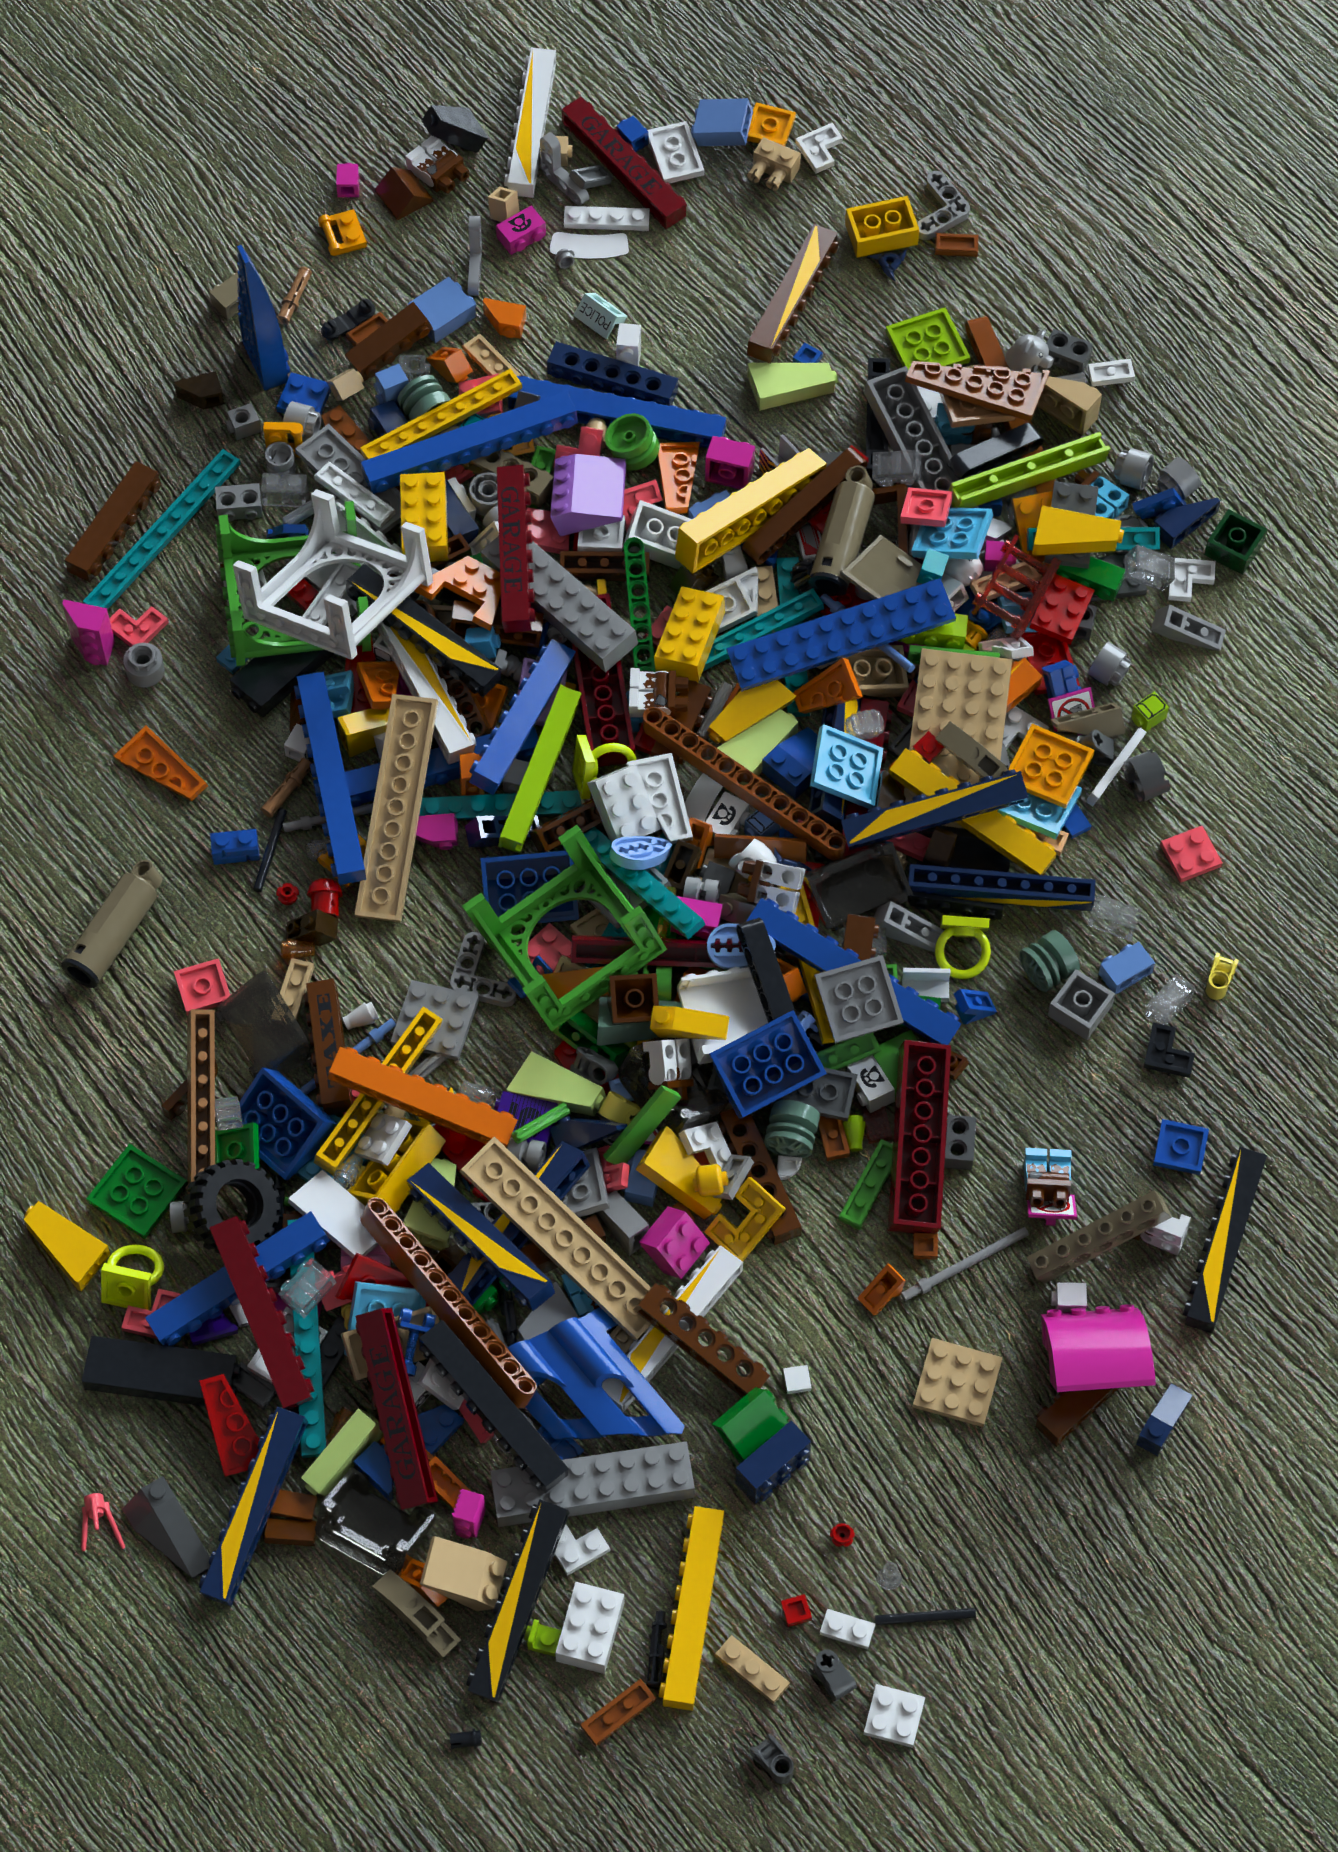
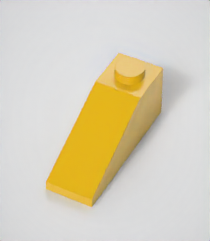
(688, 1023)

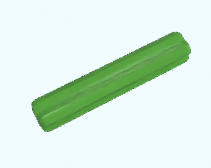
(540, 1123)

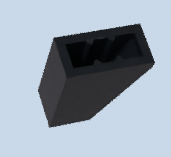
(455, 126)

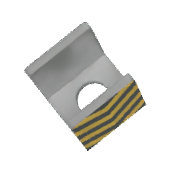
(786, 452)

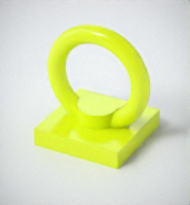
(586, 764)
(963, 927)
(129, 1286)

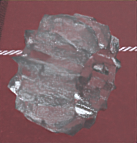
(865, 724)

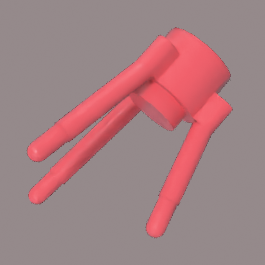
(95, 1509)

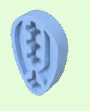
(639, 852)
(723, 958)

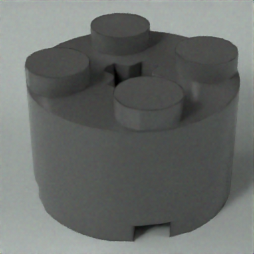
(1147, 775)

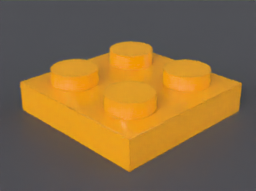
(771, 124)

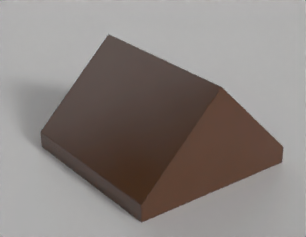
(402, 192)
(632, 997)

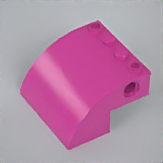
(1098, 1348)

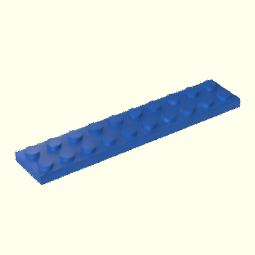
(841, 634)

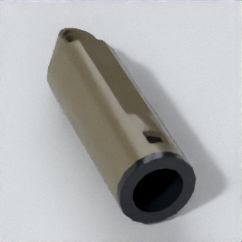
(843, 532)
(112, 925)

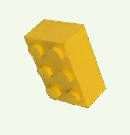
(882, 226)

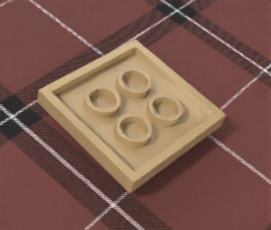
(957, 1382)

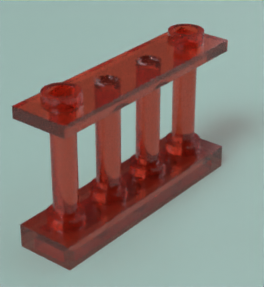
(1027, 604)

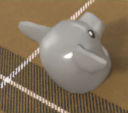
(1029, 353)

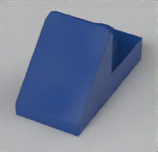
(973, 1005)

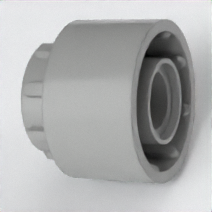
(304, 415)
(1134, 468)
(1180, 476)
(484, 492)
(144, 665)
(1110, 665)

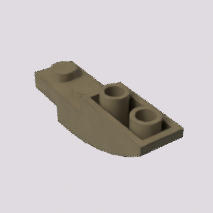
(970, 752)
(416, 1612)

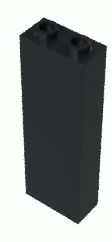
(272, 678)
(154, 1370)

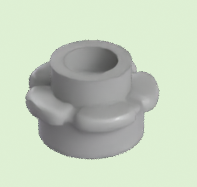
(564, 258)

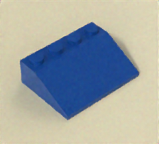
(514, 877)
(766, 1064)
(287, 1121)

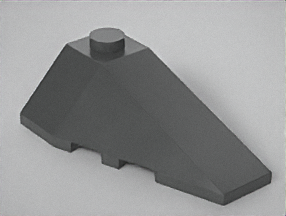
(161, 1521)

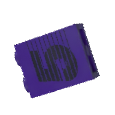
(526, 1110)

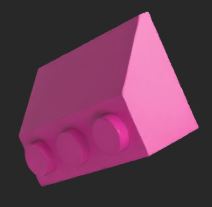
(90, 631)

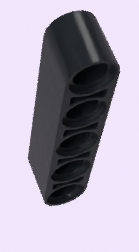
(996, 451)
(764, 968)

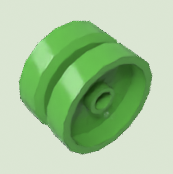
(633, 440)

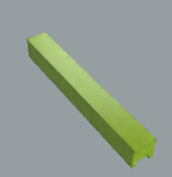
(1029, 471)
(539, 769)

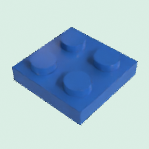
(304, 391)
(1181, 1147)

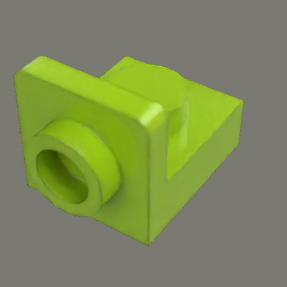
(542, 1638)

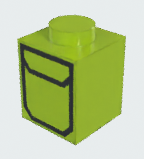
(1149, 711)

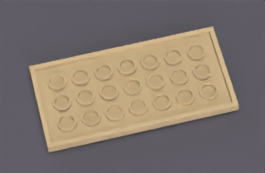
(968, 693)

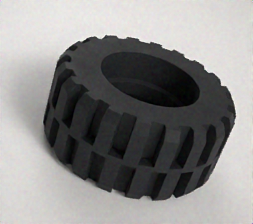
(250, 1182)

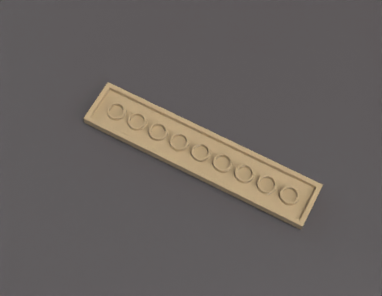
(396, 808)
(559, 1234)

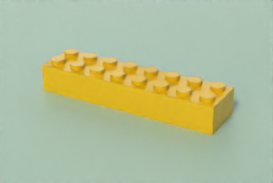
(744, 511)

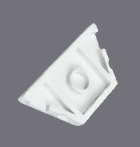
(740, 598)

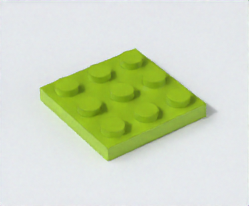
(928, 339)

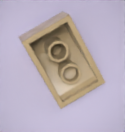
(1071, 403)
(878, 673)
(463, 1574)

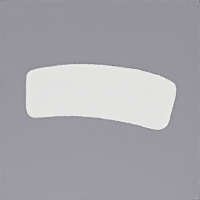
(590, 245)
(702, 797)

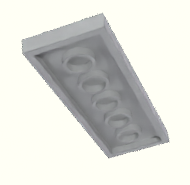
(331, 447)

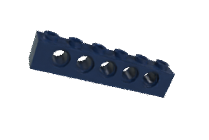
(604, 367)

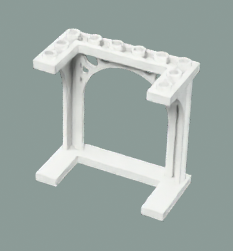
(323, 539)

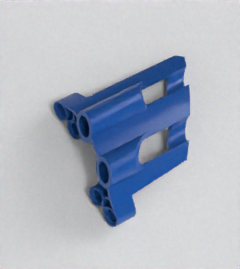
(579, 1358)

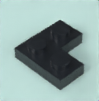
(1163, 1057)

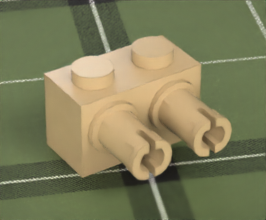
(776, 161)

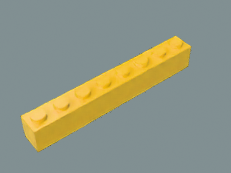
(991, 827)
(365, 1108)
(693, 1608)

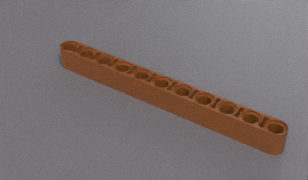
(990, 354)
(749, 792)
(447, 1301)

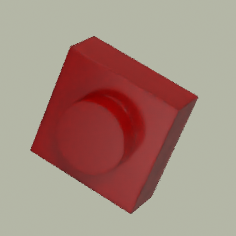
(928, 747)
(796, 1610)

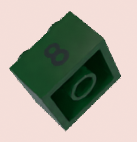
(1235, 541)

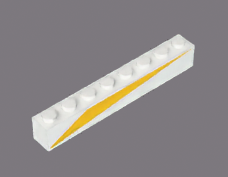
(531, 122)
(423, 681)
(701, 1294)

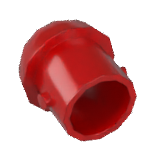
(325, 896)

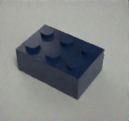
(773, 1463)

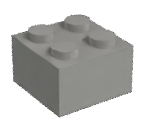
(1081, 1004)

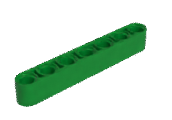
(639, 603)

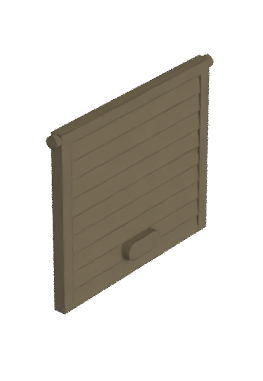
(883, 569)

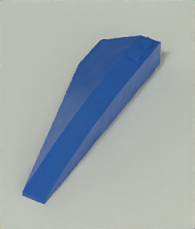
(260, 326)

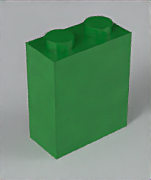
(750, 1423)

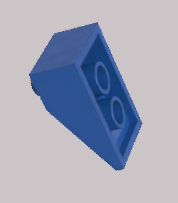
(792, 762)

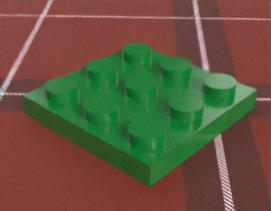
(137, 1191)

